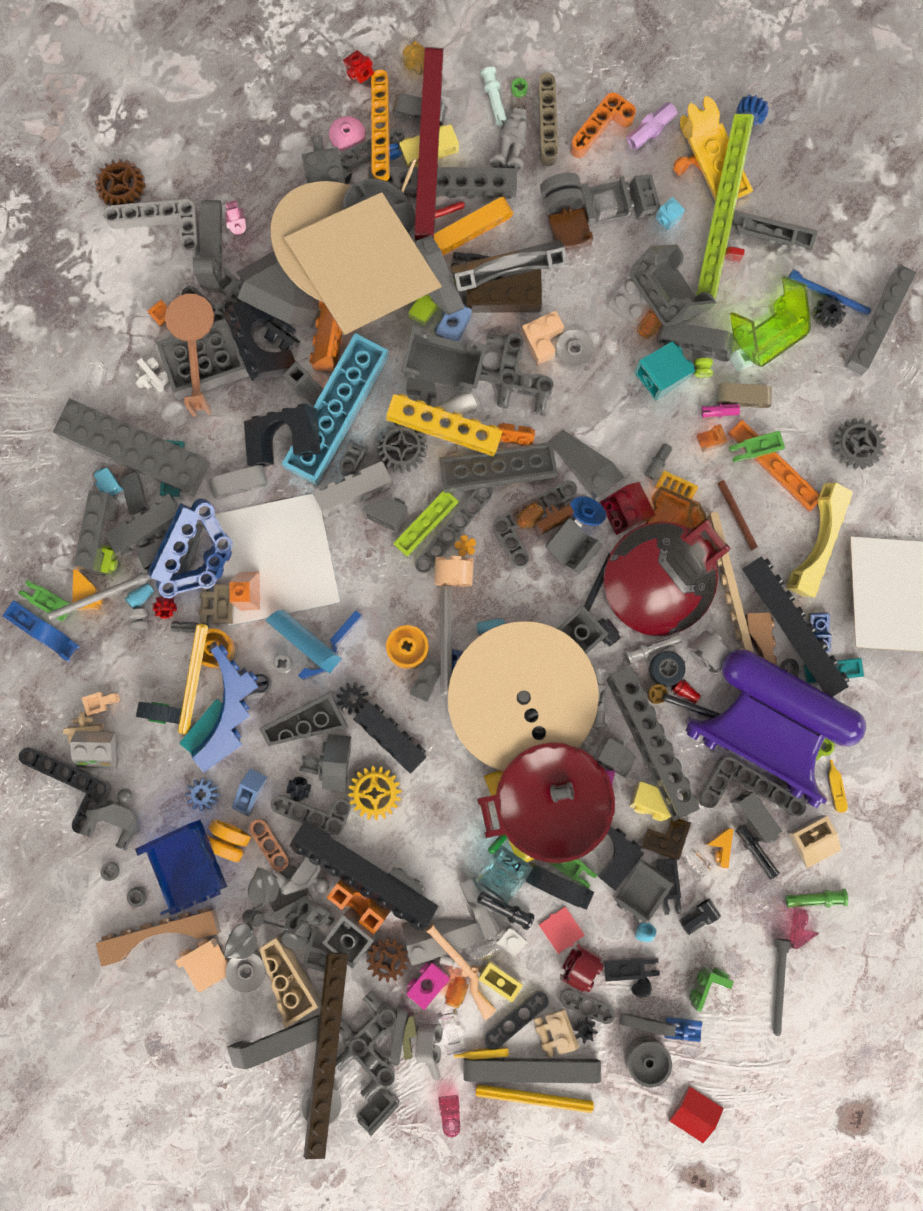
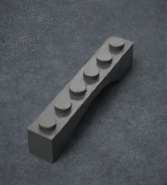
(477, 272)
(881, 320)

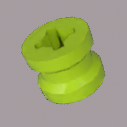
(703, 367)

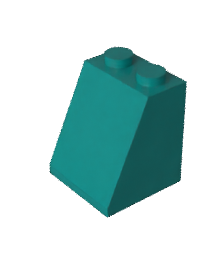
(664, 370)

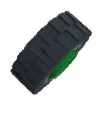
(158, 712)

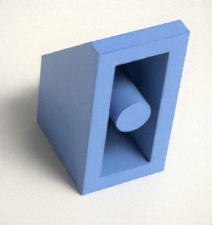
(249, 792)

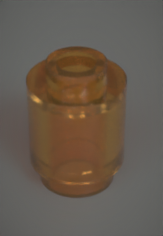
(648, 325)
(529, 516)
(456, 992)

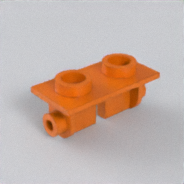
(523, 436)

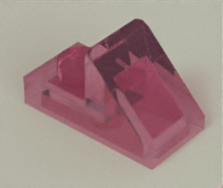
(799, 935)

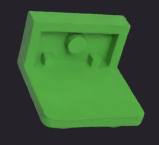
(705, 978)

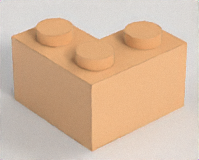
(538, 336)

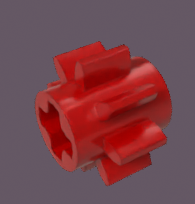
(164, 607)

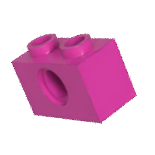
(424, 996)

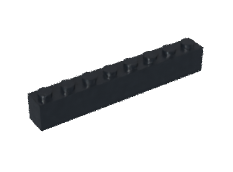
(795, 627)
(363, 876)

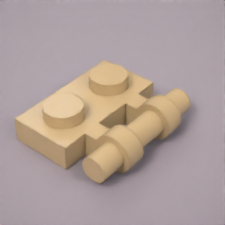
(561, 1032)

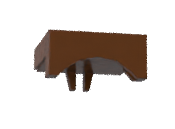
(571, 228)
(553, 520)

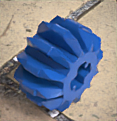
(754, 106)

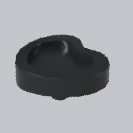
(642, 988)

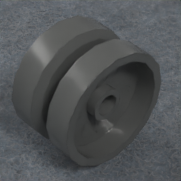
(562, 192)
(650, 1073)

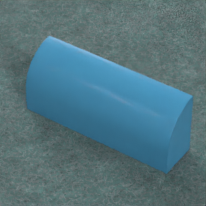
(304, 640)

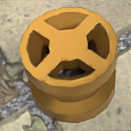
(657, 690)

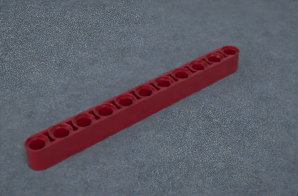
(429, 143)

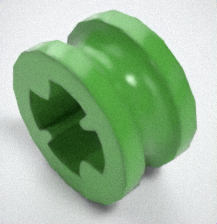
(519, 81)

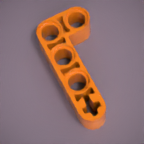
(598, 126)

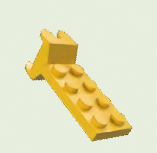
(709, 144)

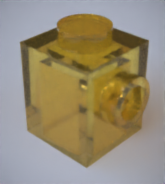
(414, 57)

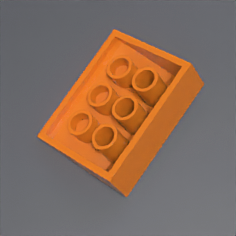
(326, 342)

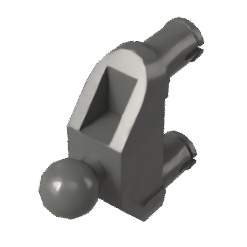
(115, 814)

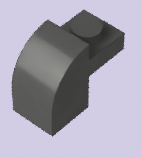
(303, 383)
(422, 388)

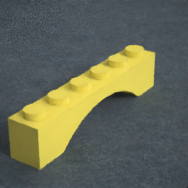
(832, 507)

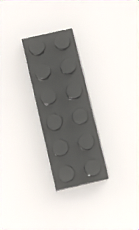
(506, 467)

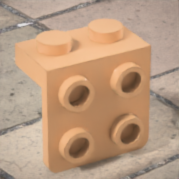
(204, 964)

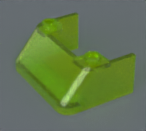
(779, 331)

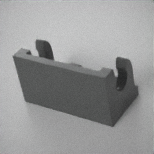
(644, 196)
(377, 1110)

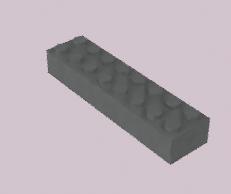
(131, 447)

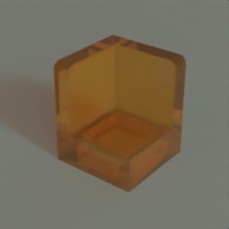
(712, 439)

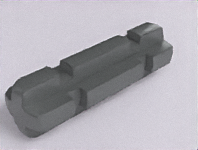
(188, 627)

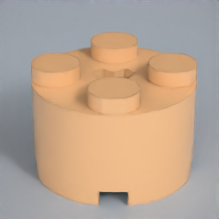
(454, 571)

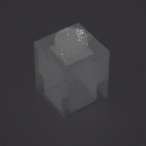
(605, 205)
(703, 818)

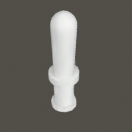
(450, 962)

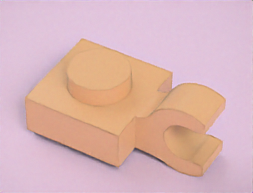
(97, 702)

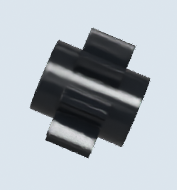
(298, 788)
(581, 1025)

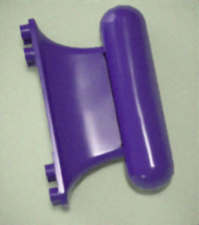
(778, 722)

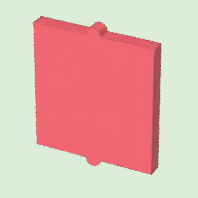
(561, 930)

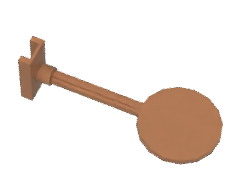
(190, 319)

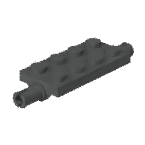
(322, 163)

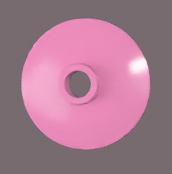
(346, 140)

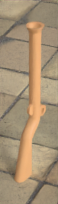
(484, 1006)

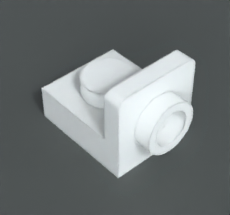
(510, 940)

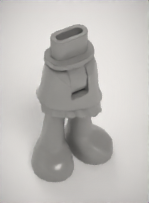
(513, 134)

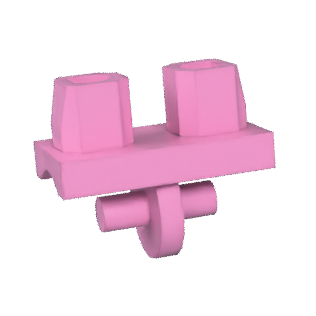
(235, 218)

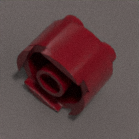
(581, 968)

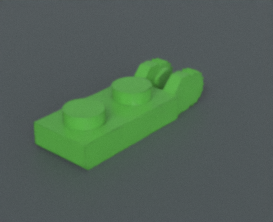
(759, 446)
(44, 599)
(573, 870)

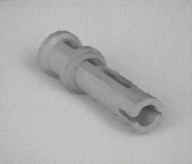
(644, 650)

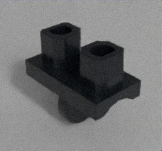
(275, 330)

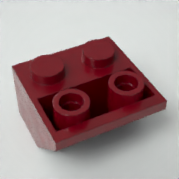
(627, 508)

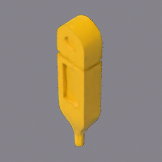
(837, 789)
(484, 1053)

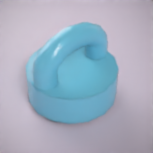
(645, 932)

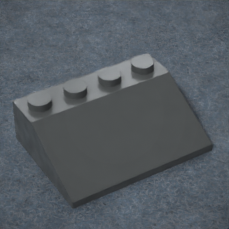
(217, 360)

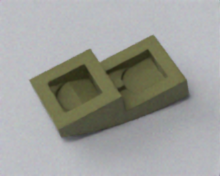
(410, 1031)

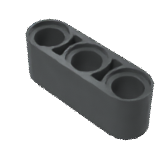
(409, 108)

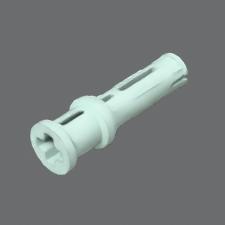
(492, 88)

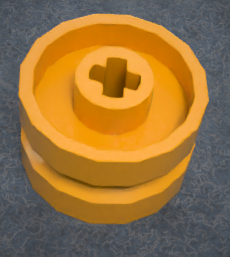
(404, 636)
(226, 838)

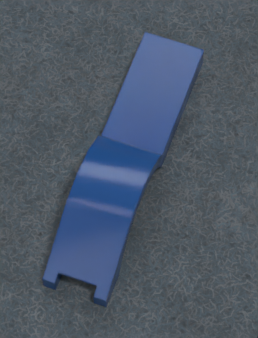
(40, 630)
(335, 641)

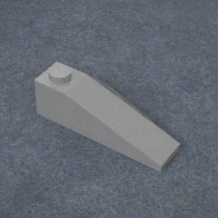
(424, 947)

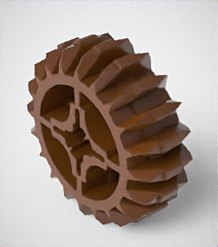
(121, 174)

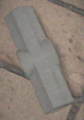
(479, 912)

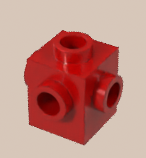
(358, 66)

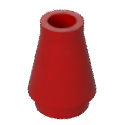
(685, 691)

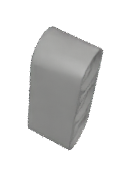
(238, 481)

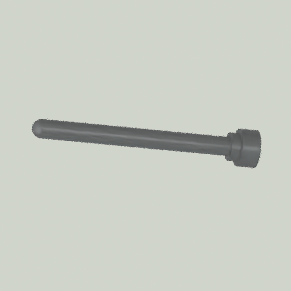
(783, 947)

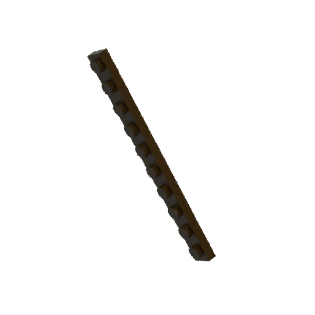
(325, 1055)

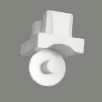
(147, 368)

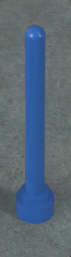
(795, 275)

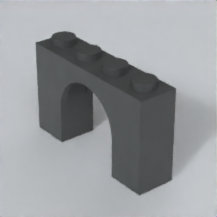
(98, 509)

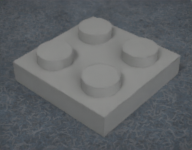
(629, 302)

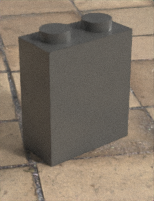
(756, 817)

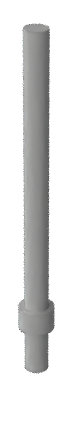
(138, 579)

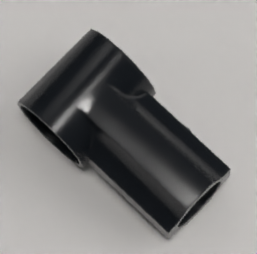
(704, 914)

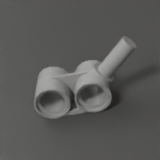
(426, 1051)

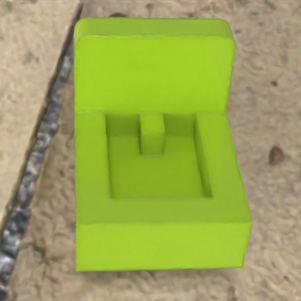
(109, 562)

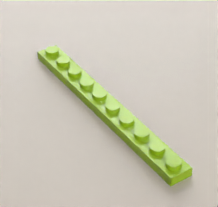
(725, 204)

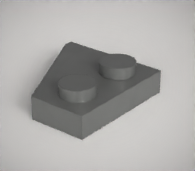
(316, 952)

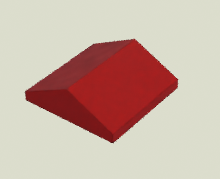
(696, 1115)

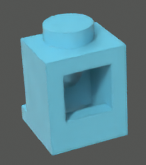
(107, 482)

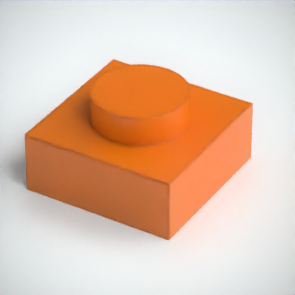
(158, 312)

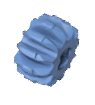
(197, 789)

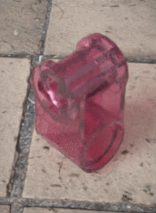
(449, 1112)

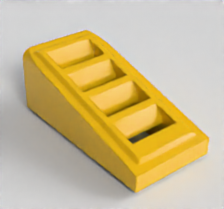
(679, 481)

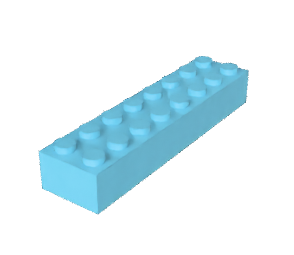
(340, 405)

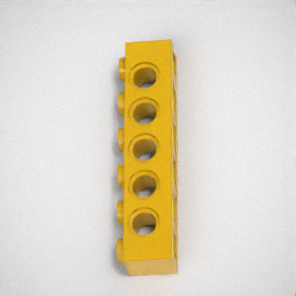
(414, 421)

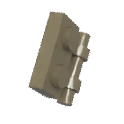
(222, 608)

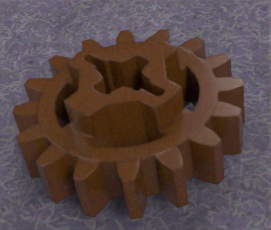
(376, 965)

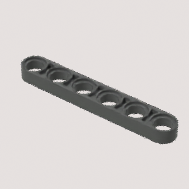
(451, 526)

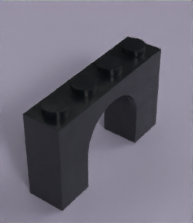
(258, 362)
(261, 431)
(624, 858)

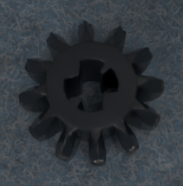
(834, 308)
(356, 693)

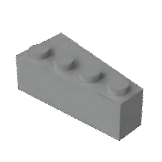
(353, 489)

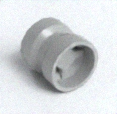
(138, 619)

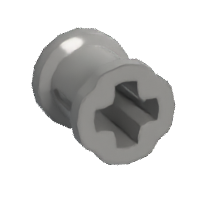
(276, 664)

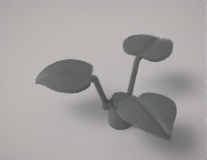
(241, 941)

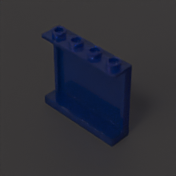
(184, 867)

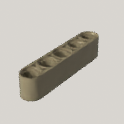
(547, 111)

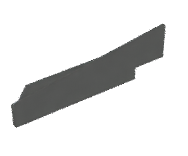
(774, 230)

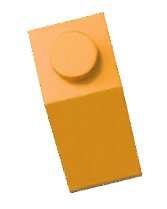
(83, 588)

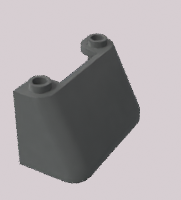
(665, 288)
(443, 361)

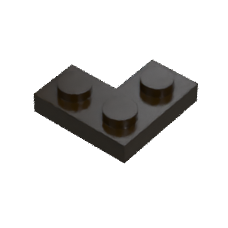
(668, 844)

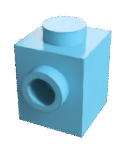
(670, 213)

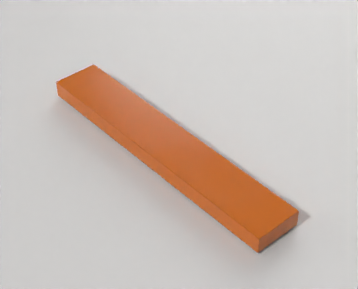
(779, 470)

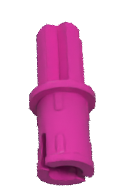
(721, 410)

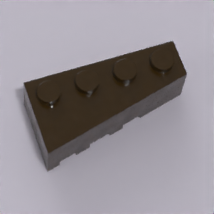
(507, 294)

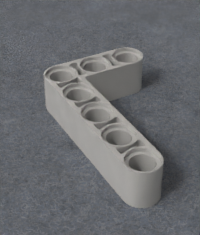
(159, 218)

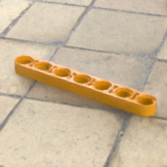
(383, 117)

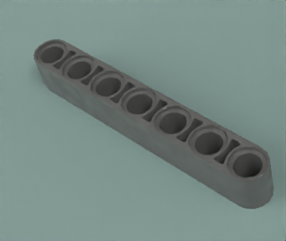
(532, 1070)

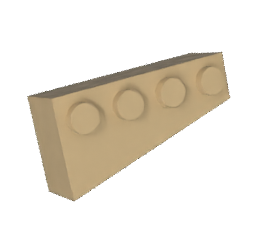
(289, 982)

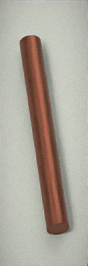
(737, 514)

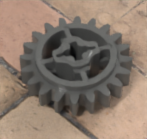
(865, 445)

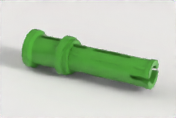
(826, 898)

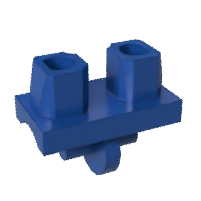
(686, 1029)

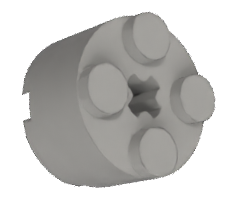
(709, 651)

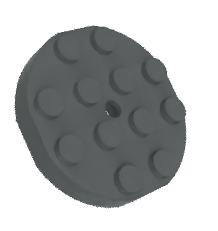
(370, 187)

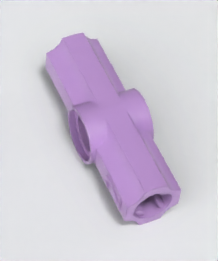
(651, 125)

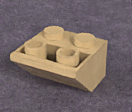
(815, 840)

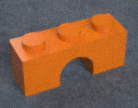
(370, 913)

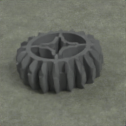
(393, 447)

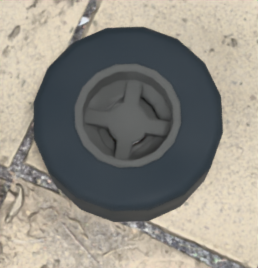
(667, 668)

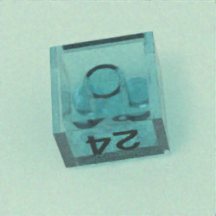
(504, 874)

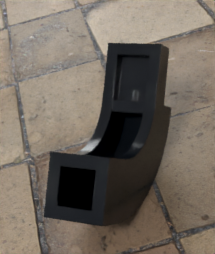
(559, 887)

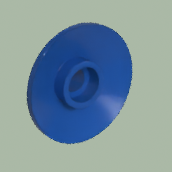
(588, 511)

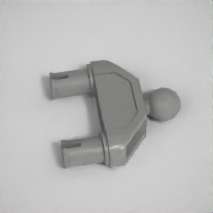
(302, 879)

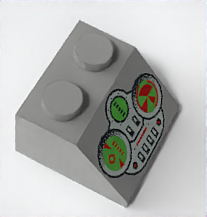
(94, 749)

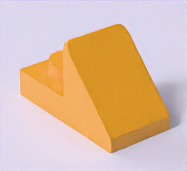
(723, 841)

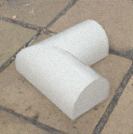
(460, 404)

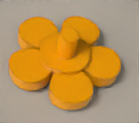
(465, 546)

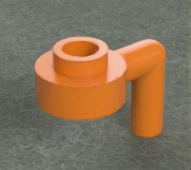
(684, 163)

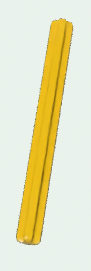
(192, 678)
(534, 1098)

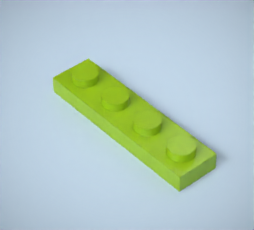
(425, 523)

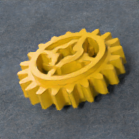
(357, 794)

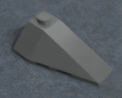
(447, 296)
(589, 467)

